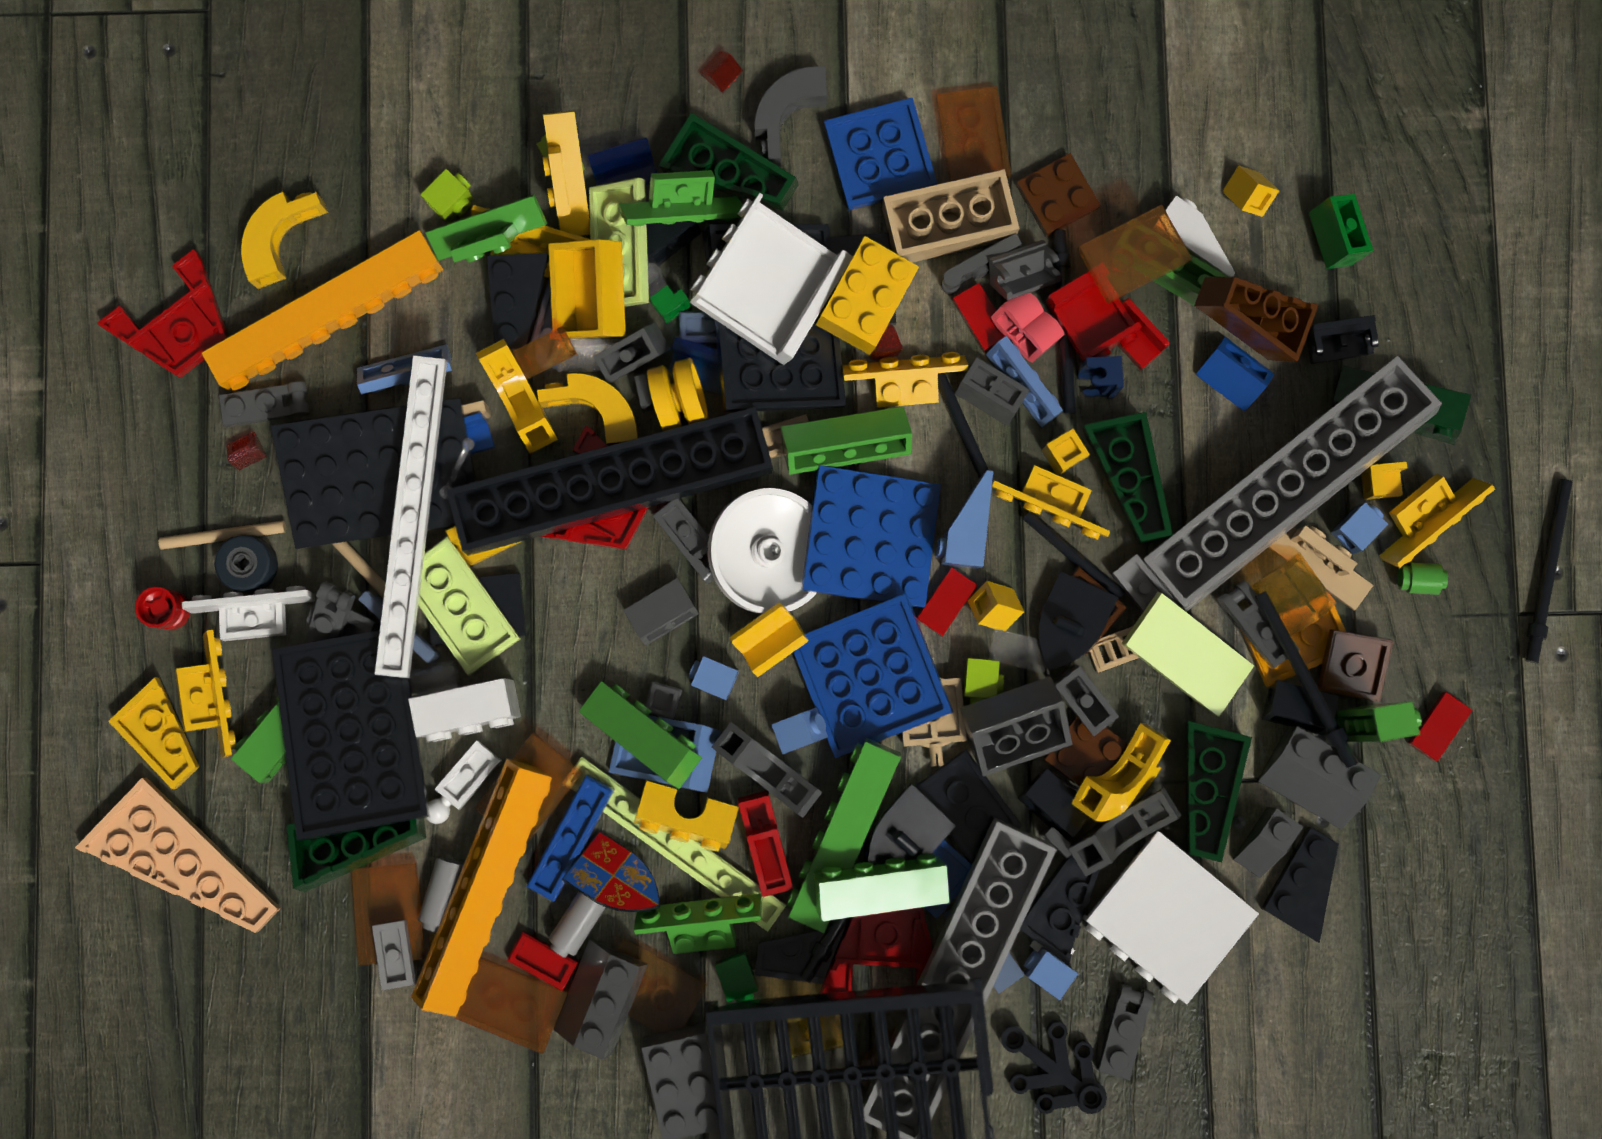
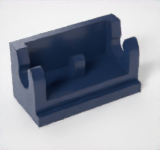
(1105, 375)

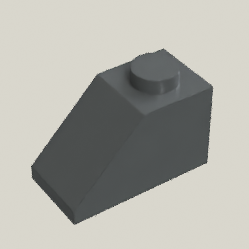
(631, 352)
(1085, 699)
(1267, 841)

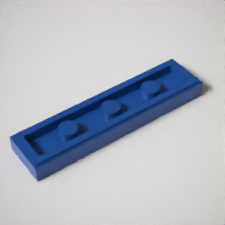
(570, 837)

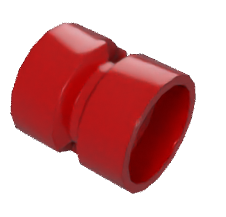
(161, 608)

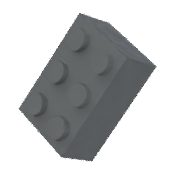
(1016, 726)
(681, 1081)

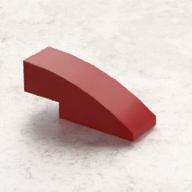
(765, 843)

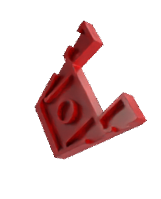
(182, 330)
(609, 532)
(880, 940)

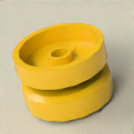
(677, 396)

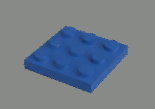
(879, 153)

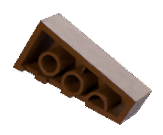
(1258, 316)

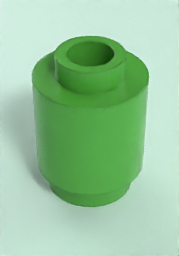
(1422, 578)

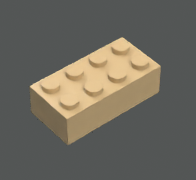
(950, 216)

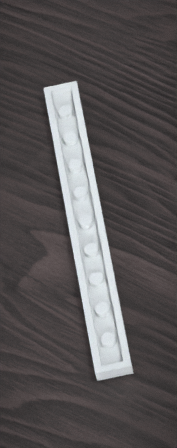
(411, 517)

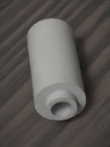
(439, 892)
(575, 925)

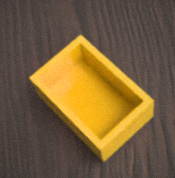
(587, 288)
(867, 295)

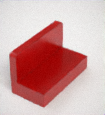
(1150, 339)

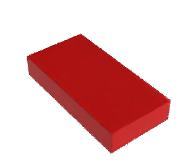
(977, 312)
(946, 602)
(1440, 726)
(541, 961)

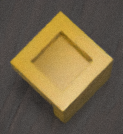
(1250, 191)
(1065, 451)
(1383, 480)
(995, 606)

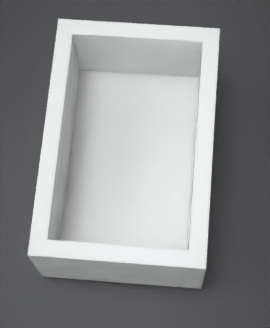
(465, 710)

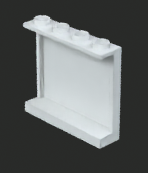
(768, 281)
(1170, 918)

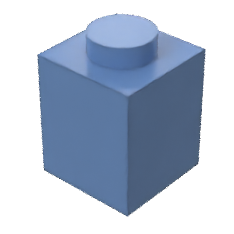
(1360, 527)
(713, 677)
(800, 730)
(1049, 972)

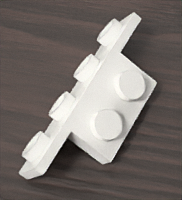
(250, 615)

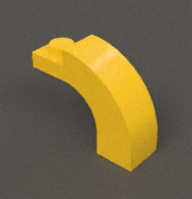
(266, 230)
(591, 391)
(517, 396)
(1127, 780)

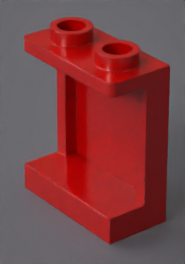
(1089, 320)

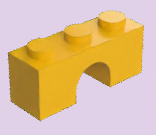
(658, 812)

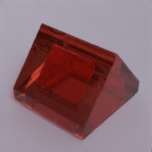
(722, 71)
(888, 345)
(245, 451)

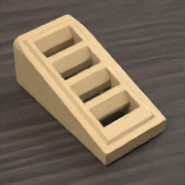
(1097, 658)

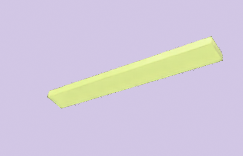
(692, 858)

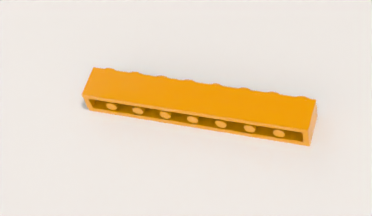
(322, 312)
(481, 888)

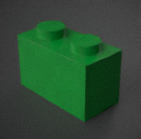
(1340, 231)

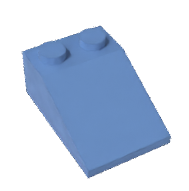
(967, 534)
(704, 737)

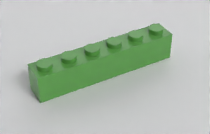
(847, 824)

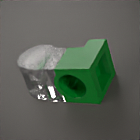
(661, 296)

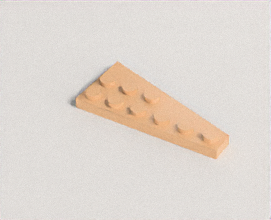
(170, 852)

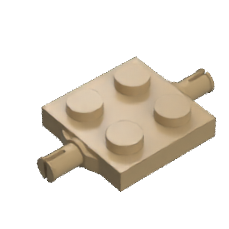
(943, 729)

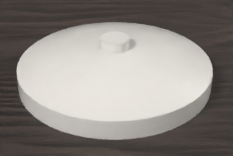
(761, 549)

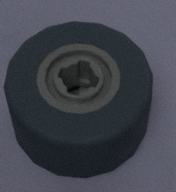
(258, 566)

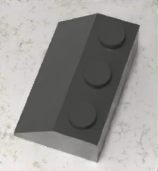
(1316, 777)
(600, 999)

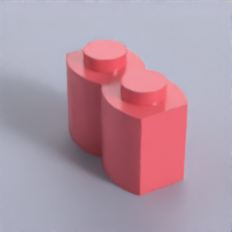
(1028, 326)

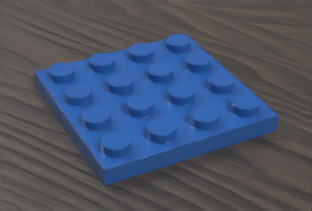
(870, 536)
(872, 675)

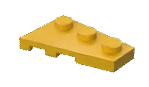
(156, 734)

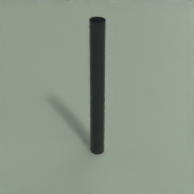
(961, 425)
(1072, 554)

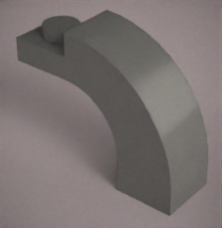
(788, 94)
(766, 769)
(1111, 837)

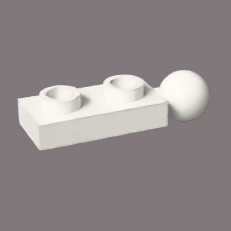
(462, 781)

